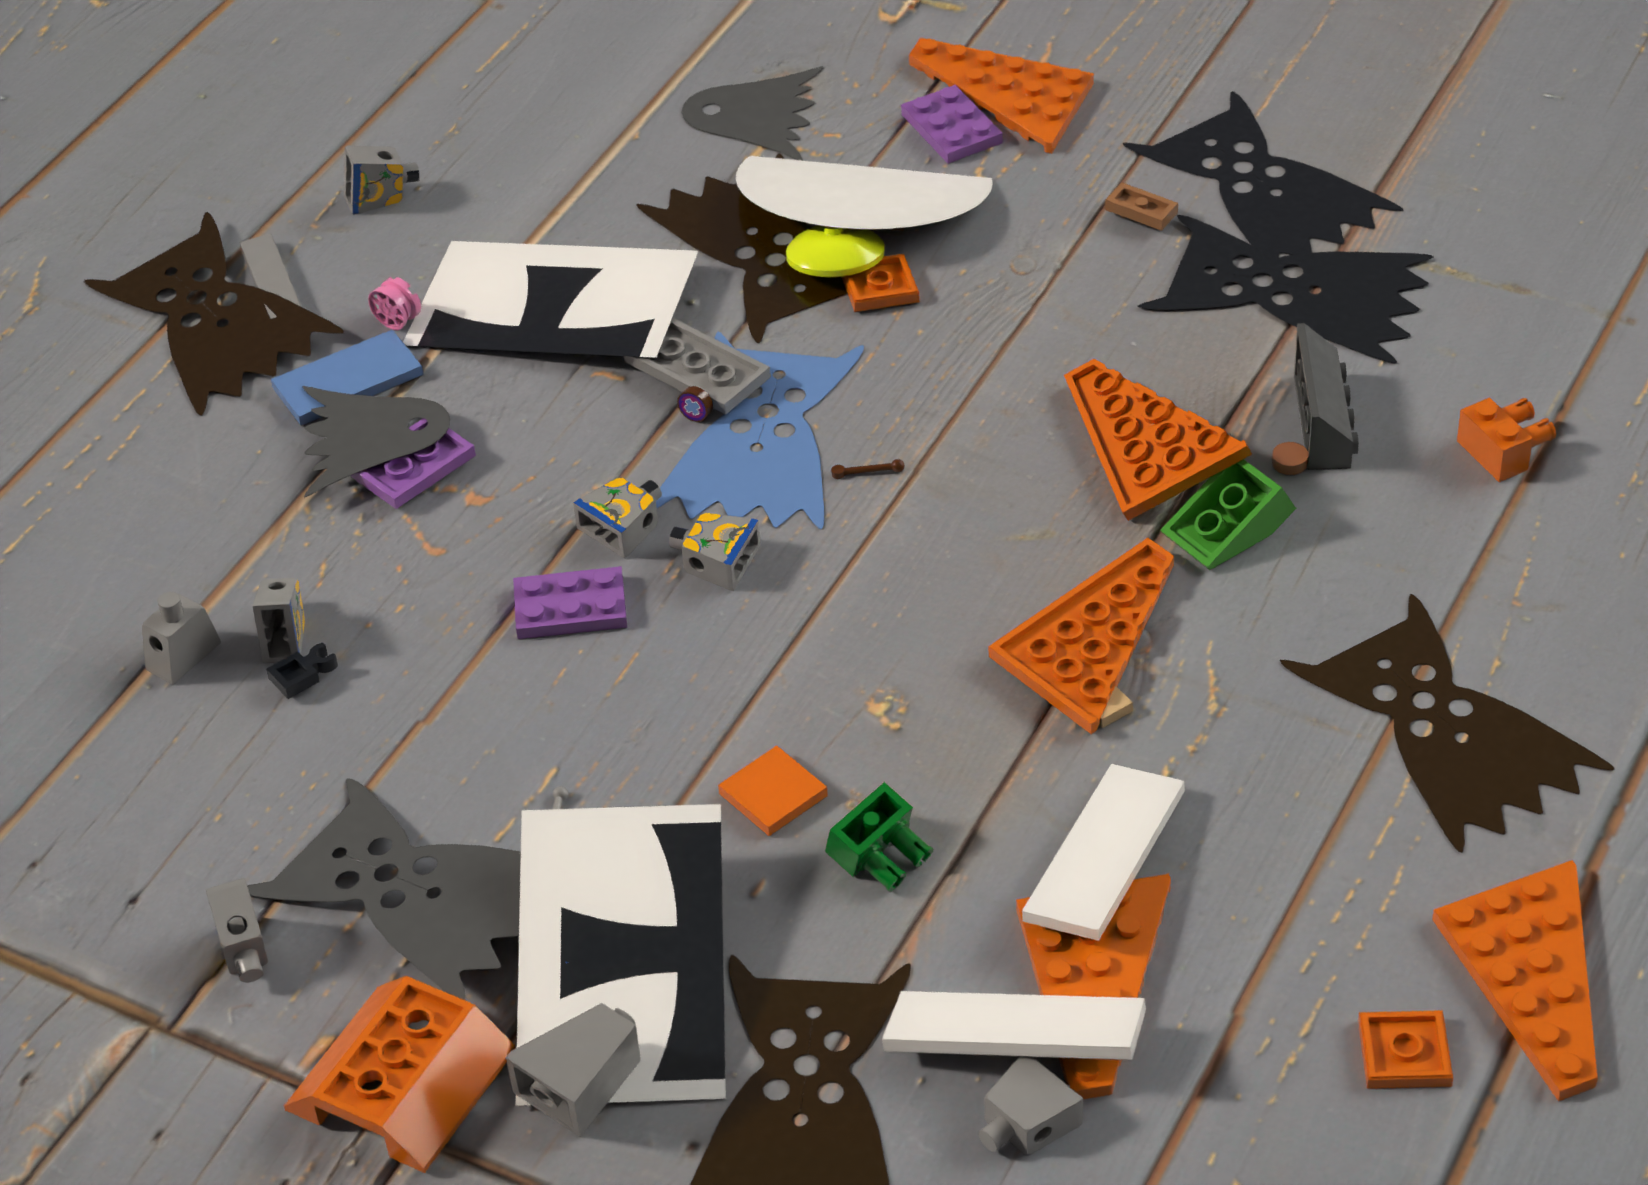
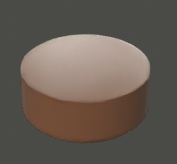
(1290, 458)

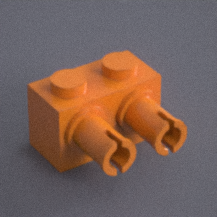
(1496, 438)

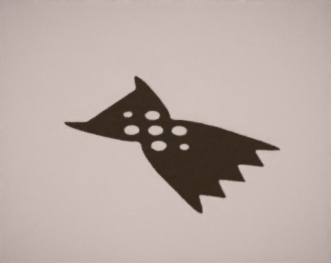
(718, 227)
(207, 354)
(1458, 780)
(841, 1138)

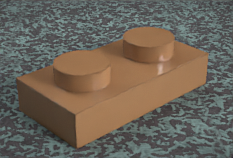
(1141, 206)

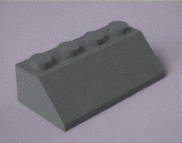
(1323, 402)

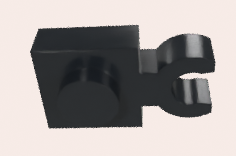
(299, 672)

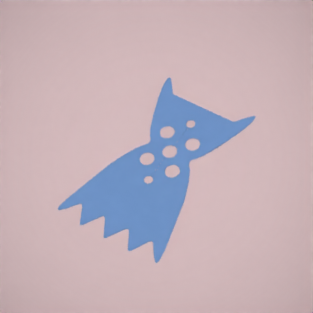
(786, 470)

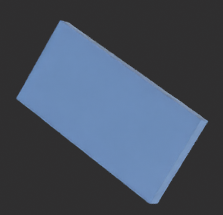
(357, 370)

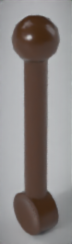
(840, 471)

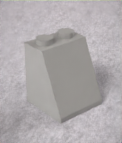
(576, 1066)

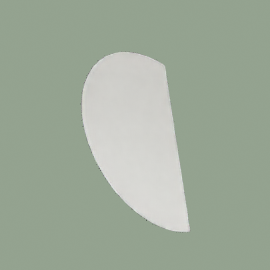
(857, 194)

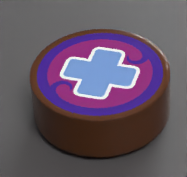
(695, 403)

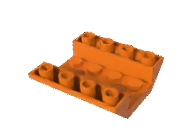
(426, 1073)

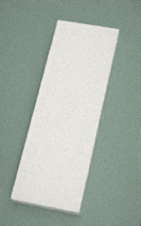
(1103, 852)
(1015, 1025)

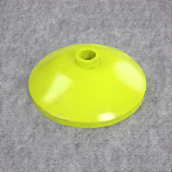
(834, 251)

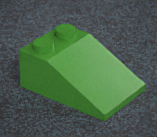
(1229, 515)

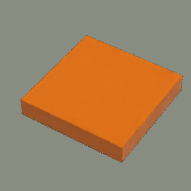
(883, 285)
(773, 790)
(1405, 1049)

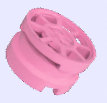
(394, 303)

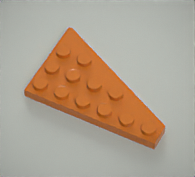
(1022, 93)
(1146, 440)
(1086, 637)
(1531, 965)
(1101, 968)

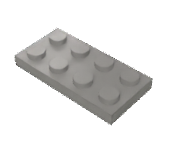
(701, 361)

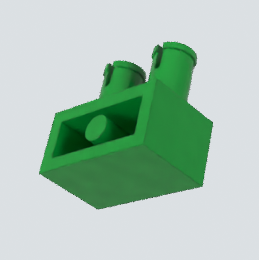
(871, 828)

